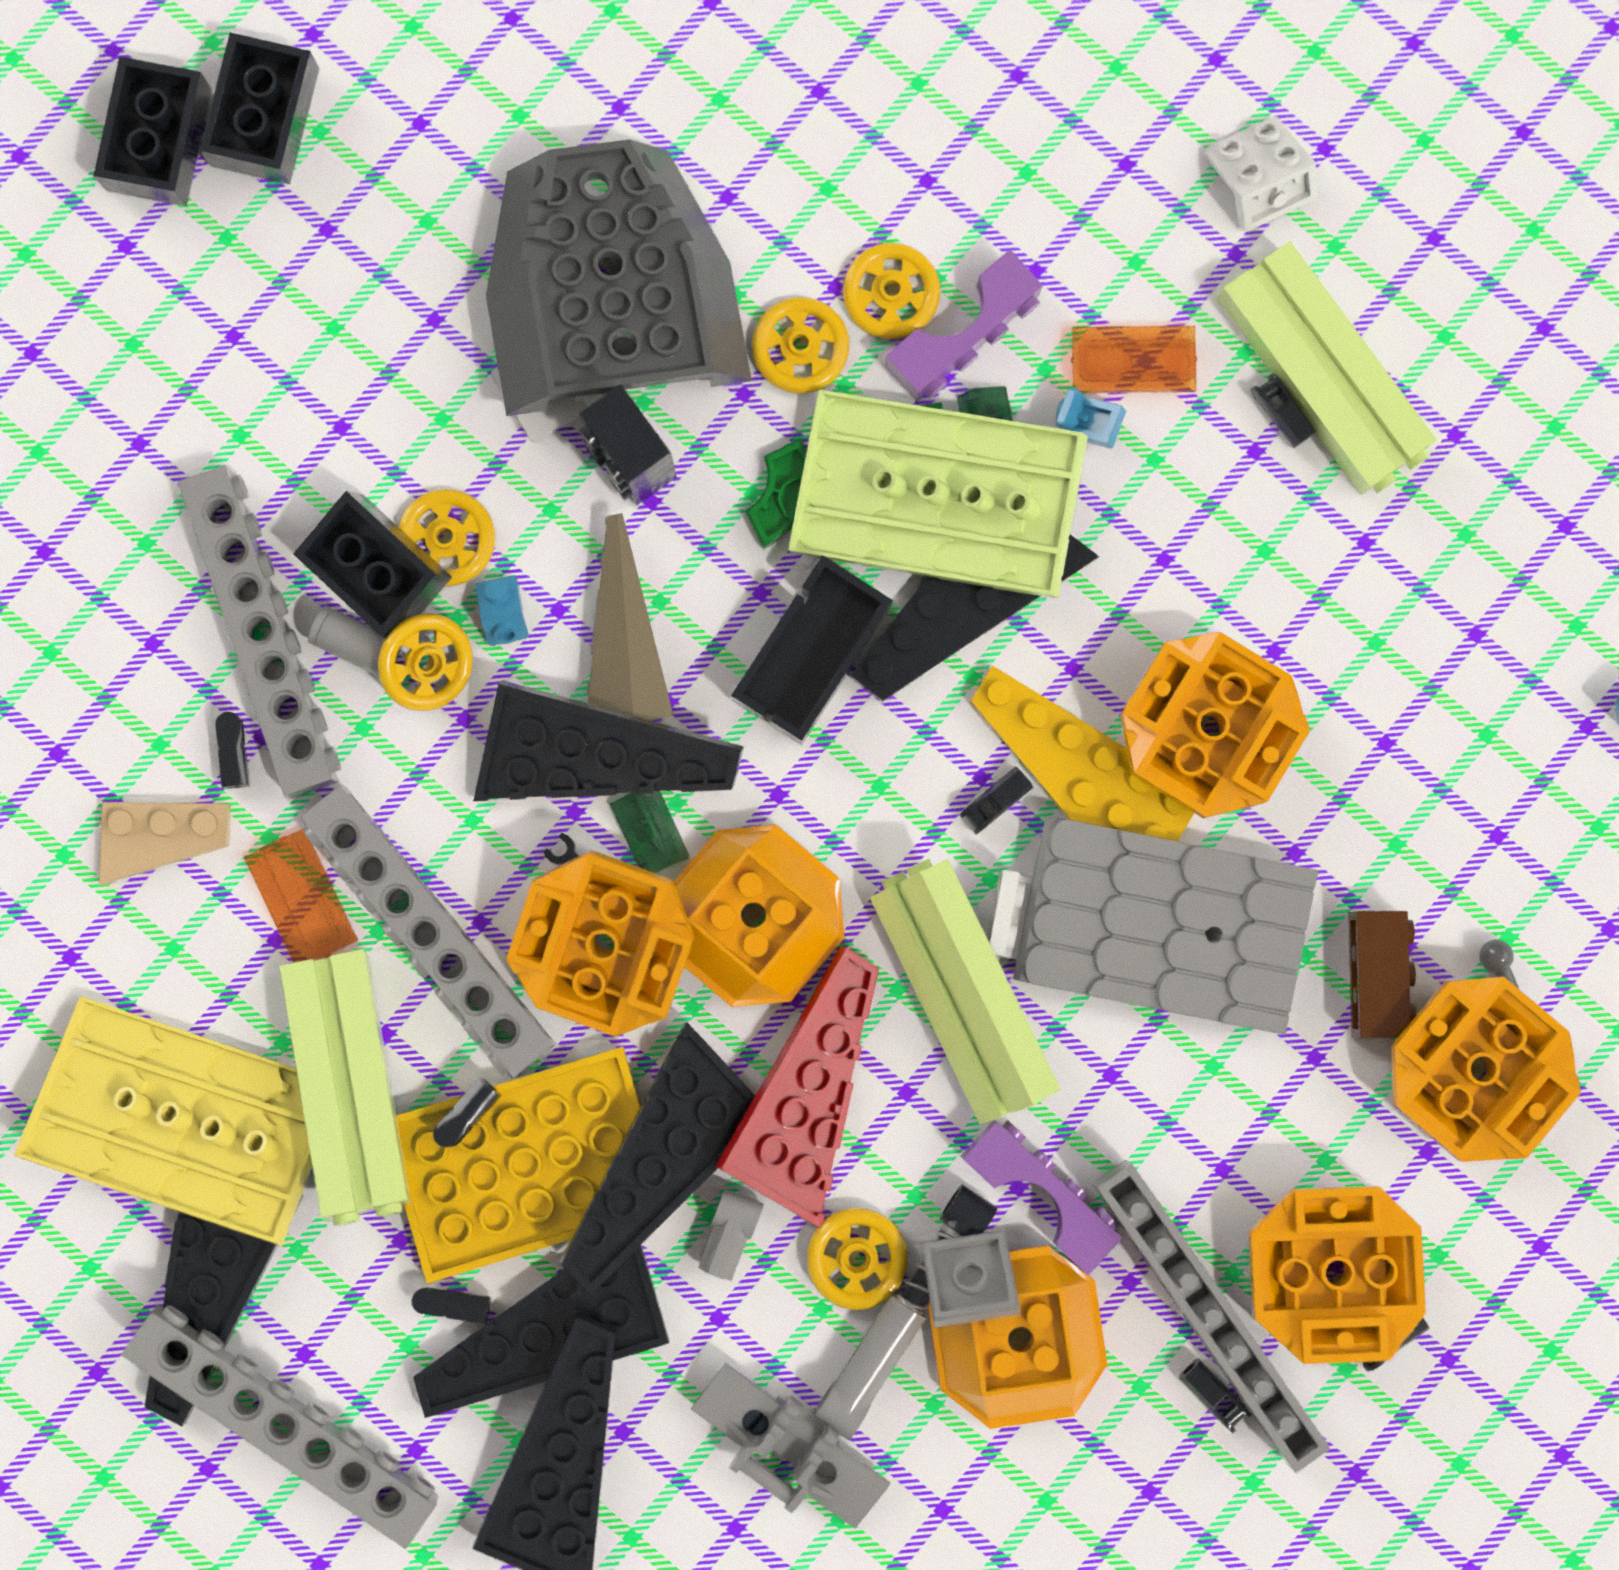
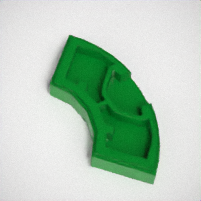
(775, 510)

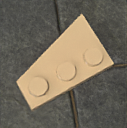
(153, 835)

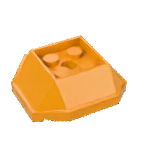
(1255, 714)
(800, 906)
(576, 977)
(1526, 1078)
(1373, 1301)
(1049, 1373)

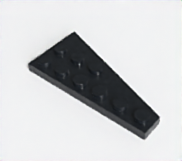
(941, 622)
(577, 749)
(662, 1158)
(211, 1283)
(526, 1338)
(553, 1483)

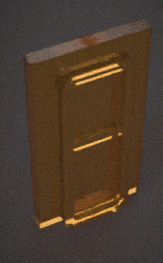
(1134, 359)
(300, 898)

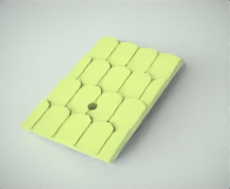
(903, 488)

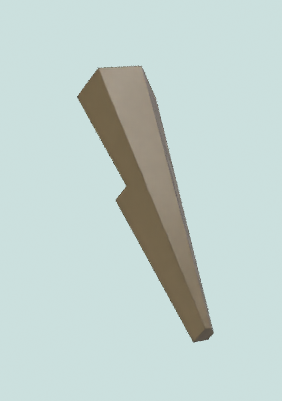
(625, 657)

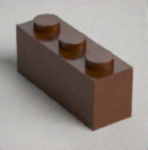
(1380, 973)

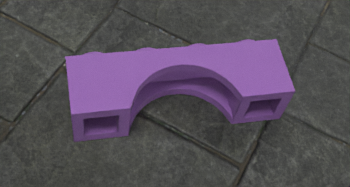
(925, 359)
(1080, 1231)

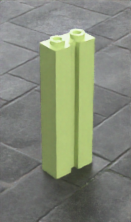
(1327, 369)
(964, 991)
(345, 1087)

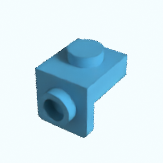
(1090, 416)
(501, 610)

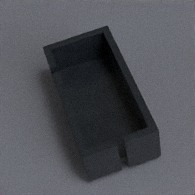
(812, 650)

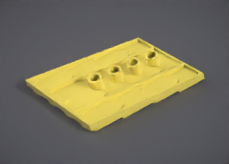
(173, 1121)

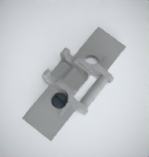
(791, 1430)

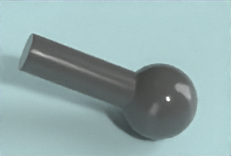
(1497, 958)

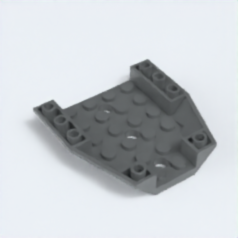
(561, 314)

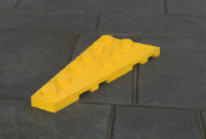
(1074, 762)

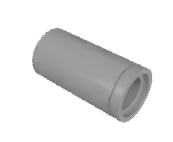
(347, 639)

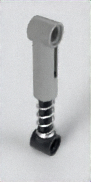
(896, 1325)

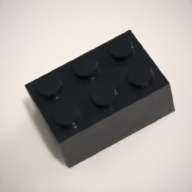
(259, 108)
(152, 131)
(627, 446)
(371, 563)

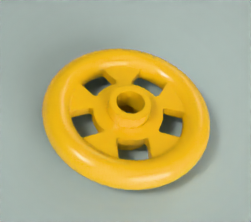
(858, 299)
(797, 311)
(477, 522)
(456, 671)
(881, 1232)

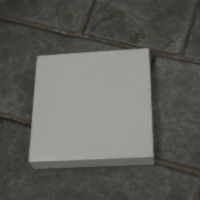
(970, 1278)

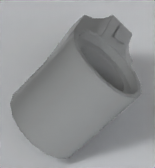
(732, 1227)

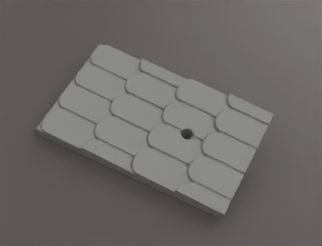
(1165, 925)

